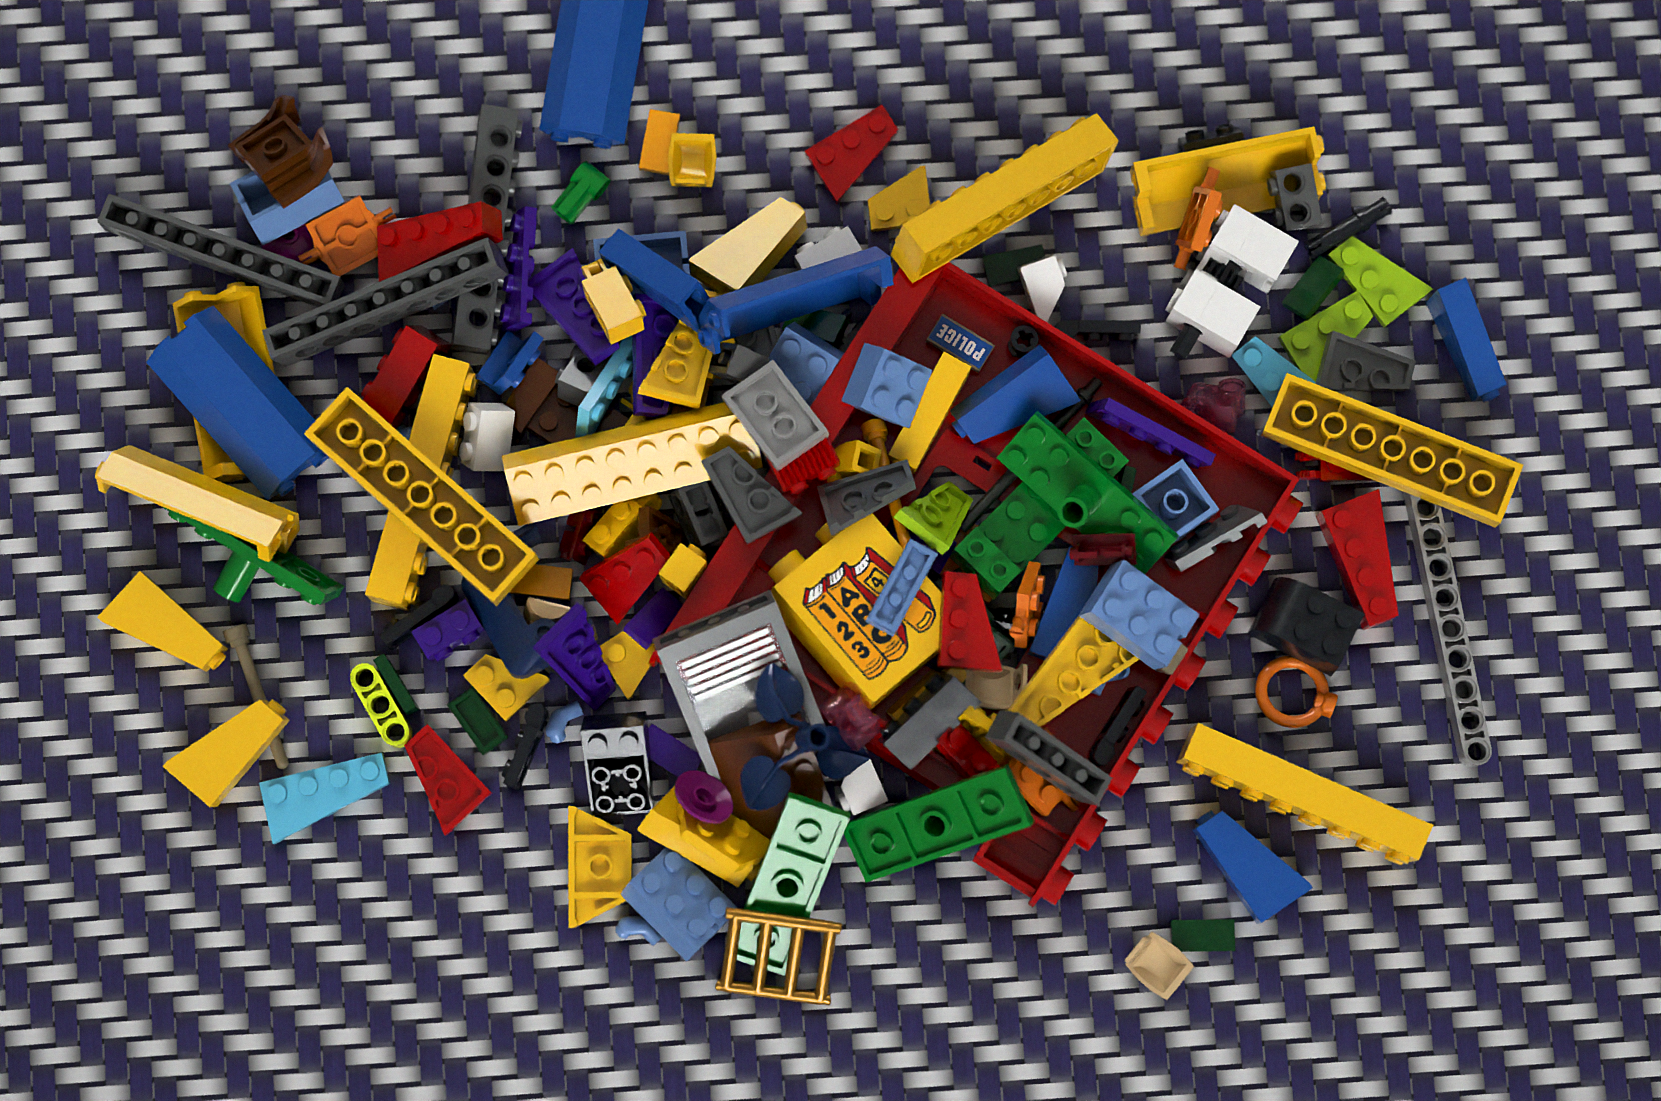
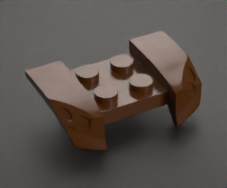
(283, 153)
(545, 414)

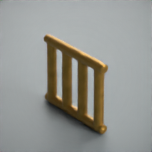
(798, 926)

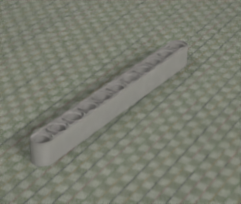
(1443, 644)

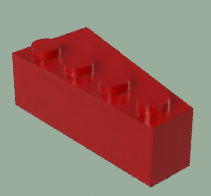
(1361, 554)

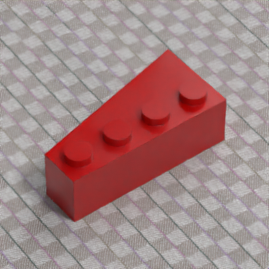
(432, 235)
(402, 372)

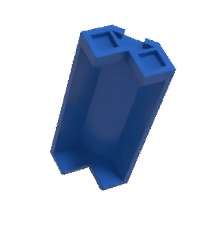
(593, 70)
(794, 296)
(238, 401)

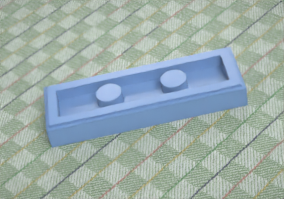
(901, 587)

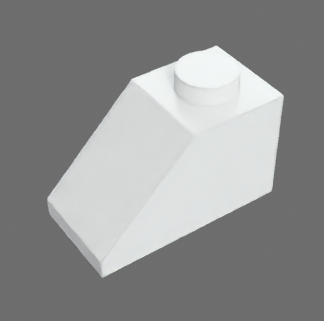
(1042, 284)
(861, 789)

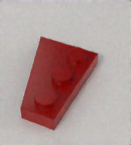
(848, 152)
(625, 575)
(964, 626)
(446, 779)

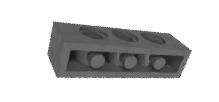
(1048, 757)

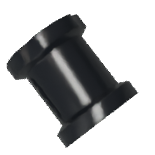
(1025, 332)

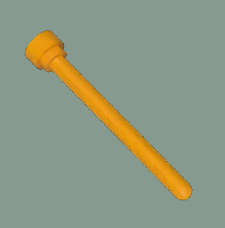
(875, 433)

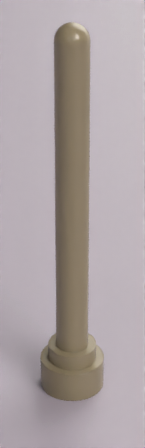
(238, 639)

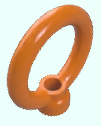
(1323, 703)

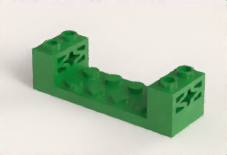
(1025, 522)

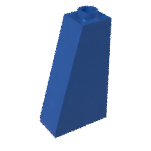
(656, 277)
(1467, 340)
(1014, 396)
(1066, 601)
(1252, 870)

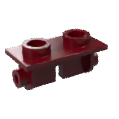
(572, 545)
(1103, 549)

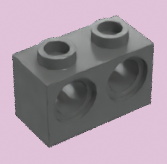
(1304, 196)
(698, 514)

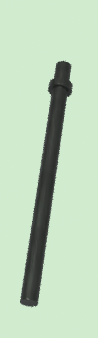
(1009, 477)

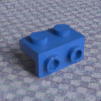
(508, 360)

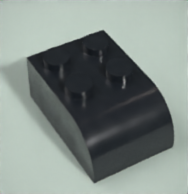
(1306, 624)

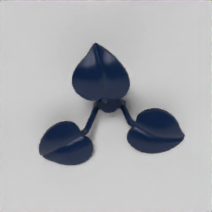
(779, 696)

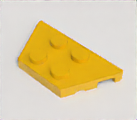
(728, 843)
(596, 866)

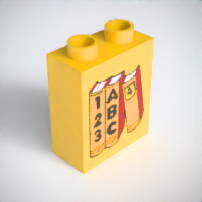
(831, 597)

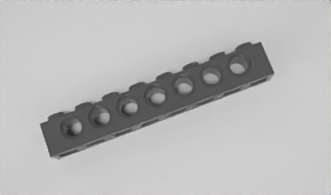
(491, 121)
(219, 252)
(385, 302)

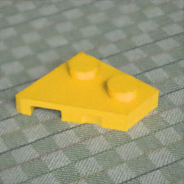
(899, 201)
(626, 661)
(501, 689)

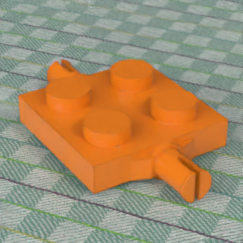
(1196, 225)
(345, 236)
(1028, 607)
(1037, 790)

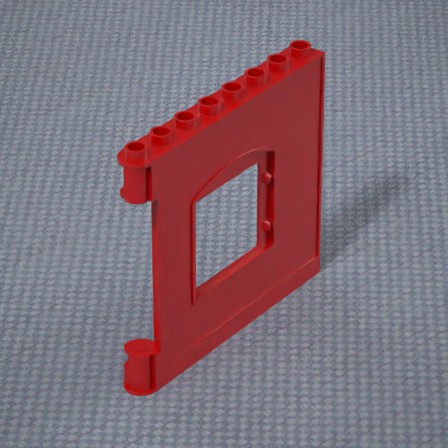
(1238, 476)

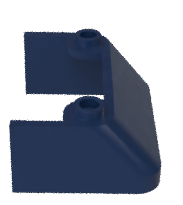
(506, 624)

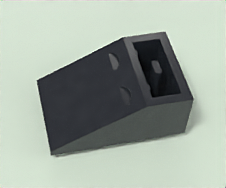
(617, 763)

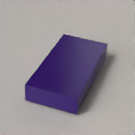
(653, 618)
(671, 753)

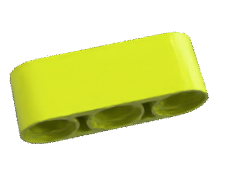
(370, 694)

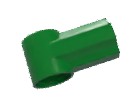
(585, 185)

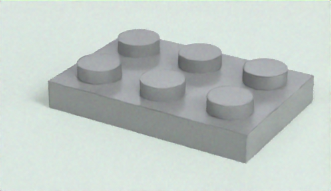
(775, 415)

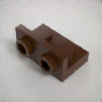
(663, 527)

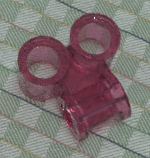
(1218, 403)
(851, 716)

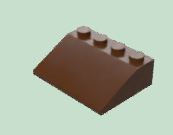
(774, 741)

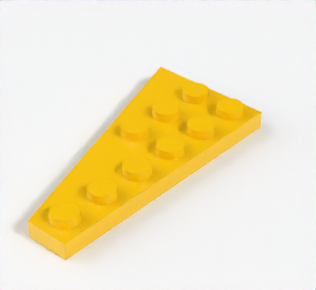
(1070, 672)

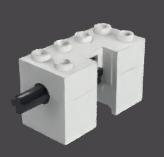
(1209, 304)

